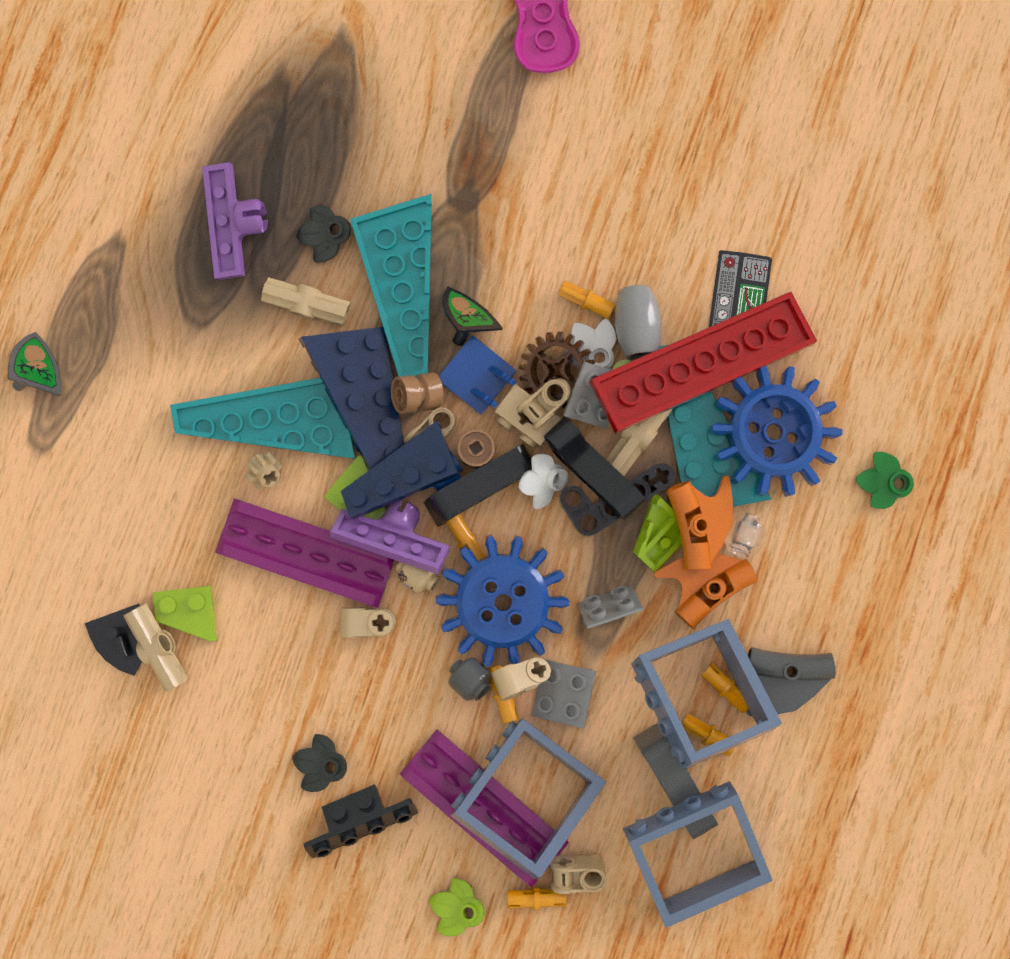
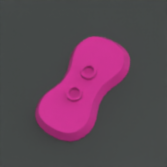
(545, 36)

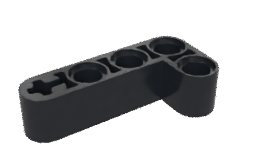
(593, 469)
(478, 485)
(597, 510)

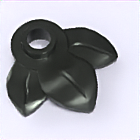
(320, 234)
(315, 763)

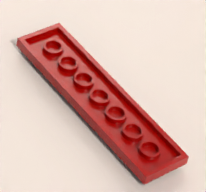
(702, 362)

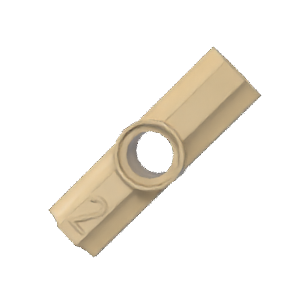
(305, 301)
(634, 441)
(155, 647)

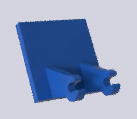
(477, 375)

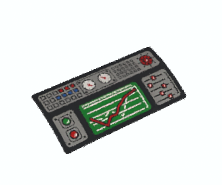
(739, 284)

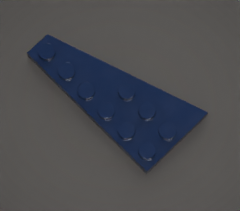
(359, 385)

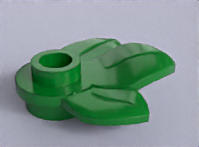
(881, 478)

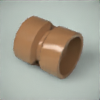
(416, 392)
(476, 448)

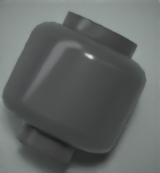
(469, 679)

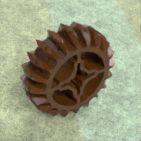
(547, 361)

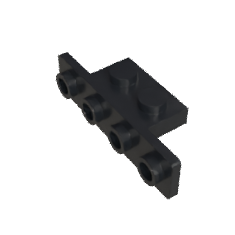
(356, 818)

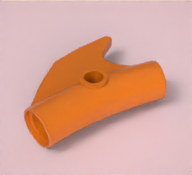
(702, 521)
(696, 600)

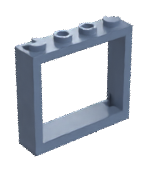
(743, 674)
(565, 827)
(714, 890)

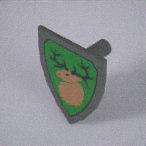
(34, 366)

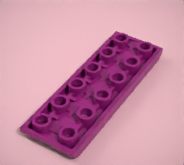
(303, 553)
(443, 771)

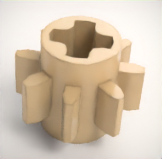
(263, 470)

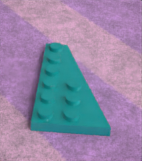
(397, 263)
(279, 416)
(696, 449)

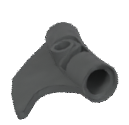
(790, 692)

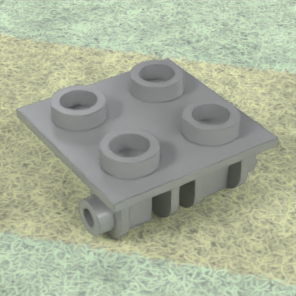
(583, 402)
(610, 606)
(565, 695)

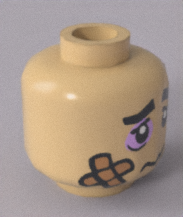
(416, 578)

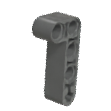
(674, 780)

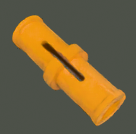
(535, 898)

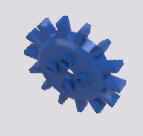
(797, 417)
(507, 573)

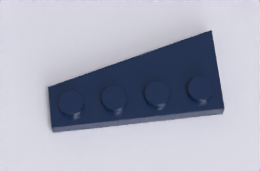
(405, 472)

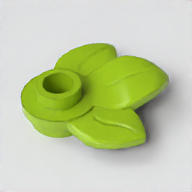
(452, 908)

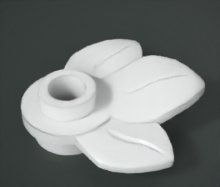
(598, 341)
(543, 480)

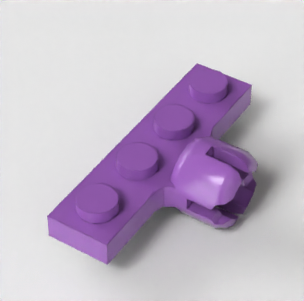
(229, 220)
(392, 537)

